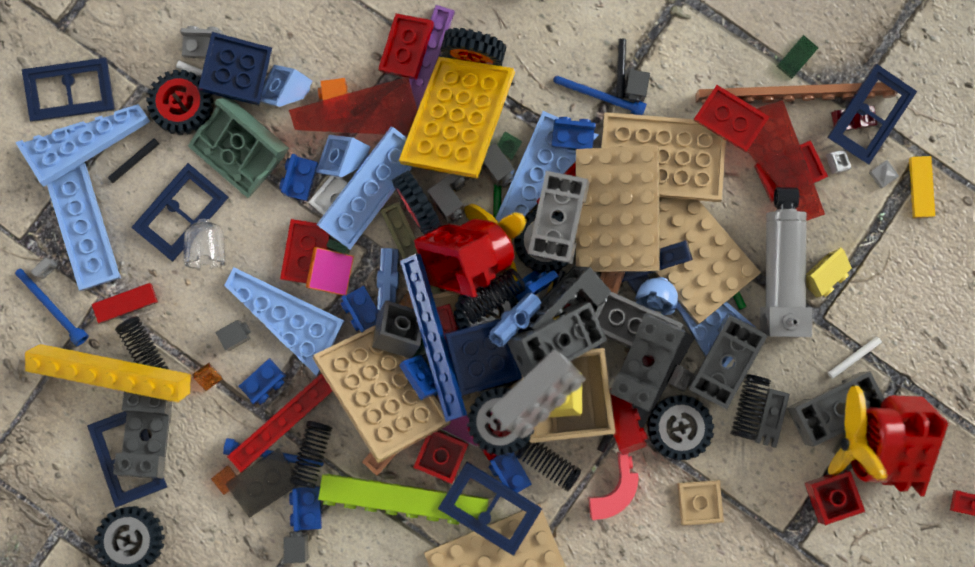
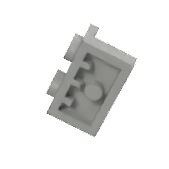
(196, 41)

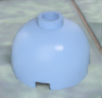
(658, 295)

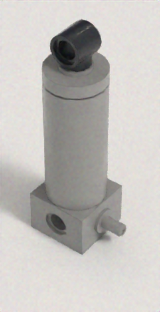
(786, 269)

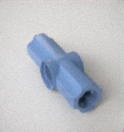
(387, 276)
(515, 319)

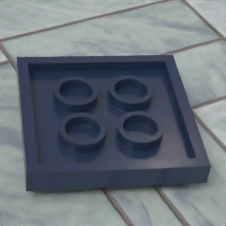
(235, 68)
(479, 361)

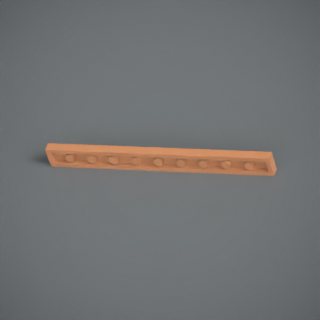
(806, 92)

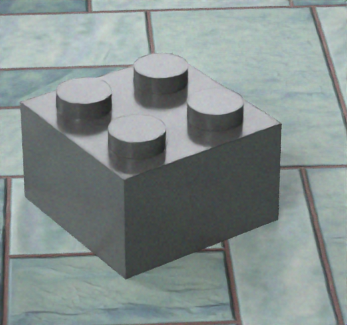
(397, 330)

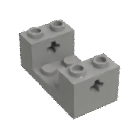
(554, 239)

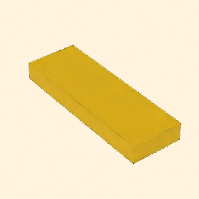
(922, 187)

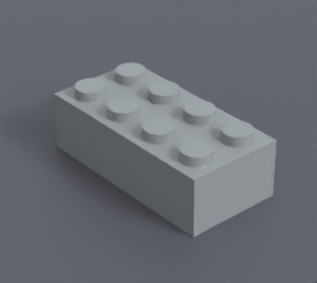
(622, 318)
(538, 394)

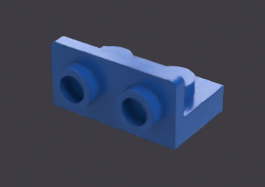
(573, 134)
(298, 177)
(536, 282)
(361, 309)
(419, 376)
(262, 382)
(510, 472)
(306, 508)

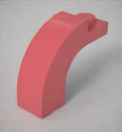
(617, 500)

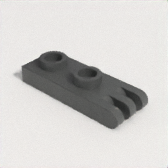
(772, 417)

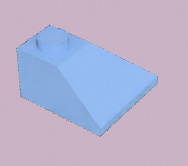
(284, 86)
(342, 156)

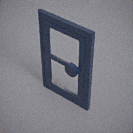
(65, 69)
(857, 106)
(165, 198)
(118, 496)
(479, 525)

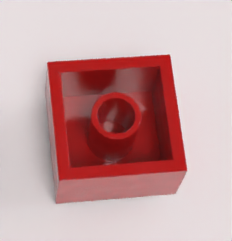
(441, 456)
(834, 497)

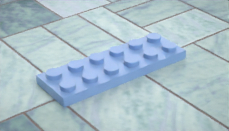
(366, 191)
(83, 229)

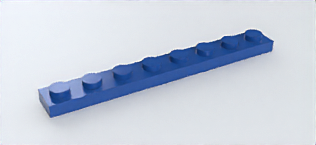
(433, 337)

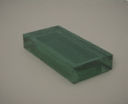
(797, 56)

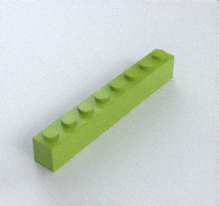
(394, 498)

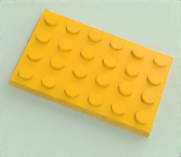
(457, 117)

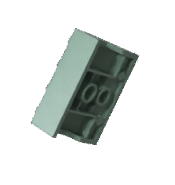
(238, 146)

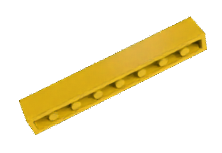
(108, 372)

